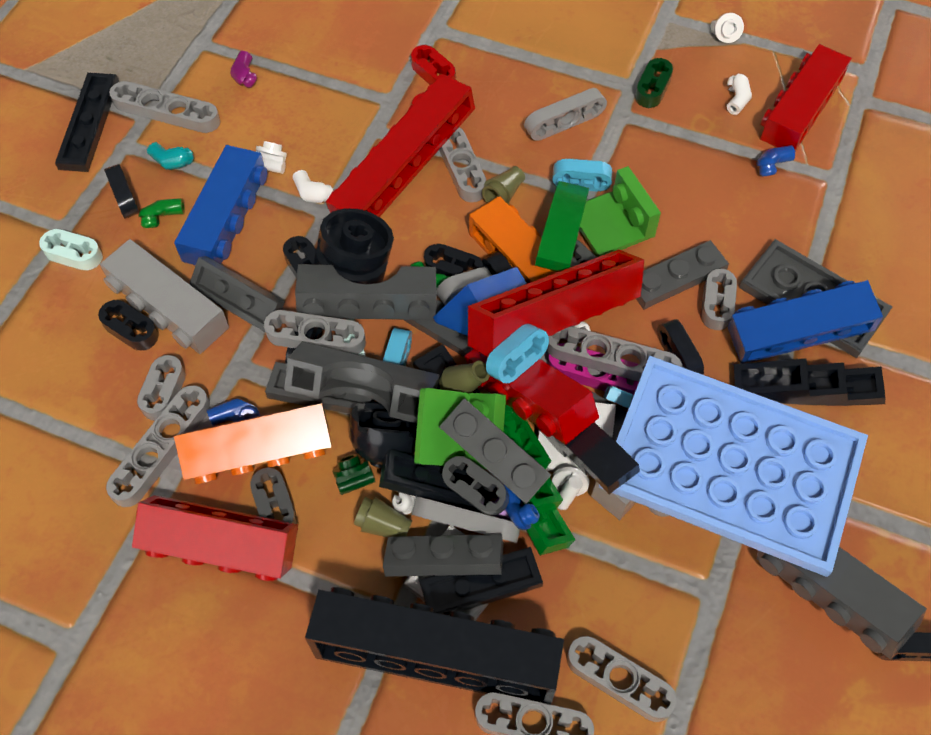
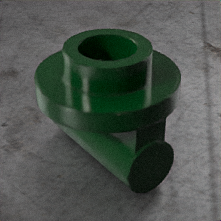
(352, 474)

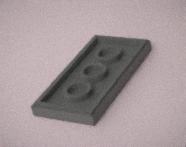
(789, 275)

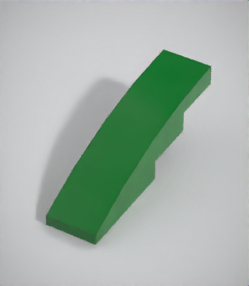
(562, 227)
(550, 531)

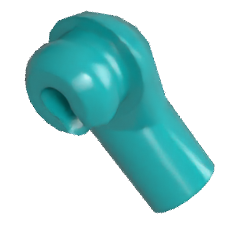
(170, 158)

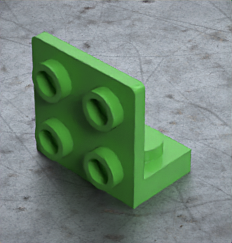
(620, 216)
(435, 405)

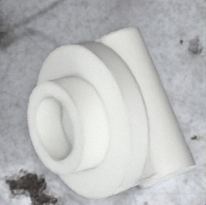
(728, 27)
(273, 157)
(570, 483)

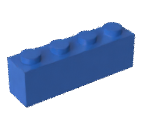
(222, 206)
(804, 321)

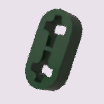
(649, 81)

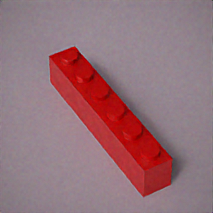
(405, 148)
(557, 299)

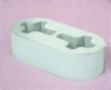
(69, 253)

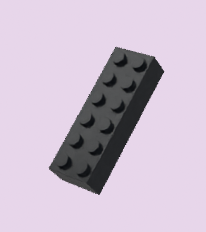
(434, 645)

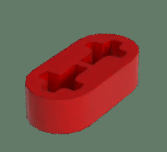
(436, 64)

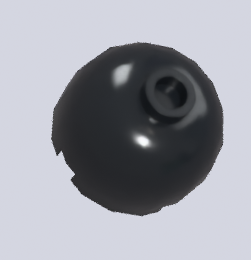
(375, 432)

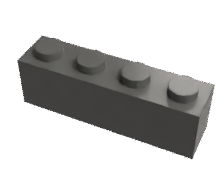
(855, 599)

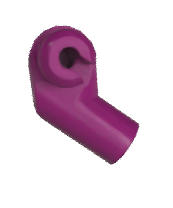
(240, 70)

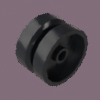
(355, 245)

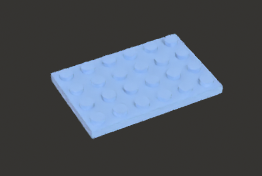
(740, 465)

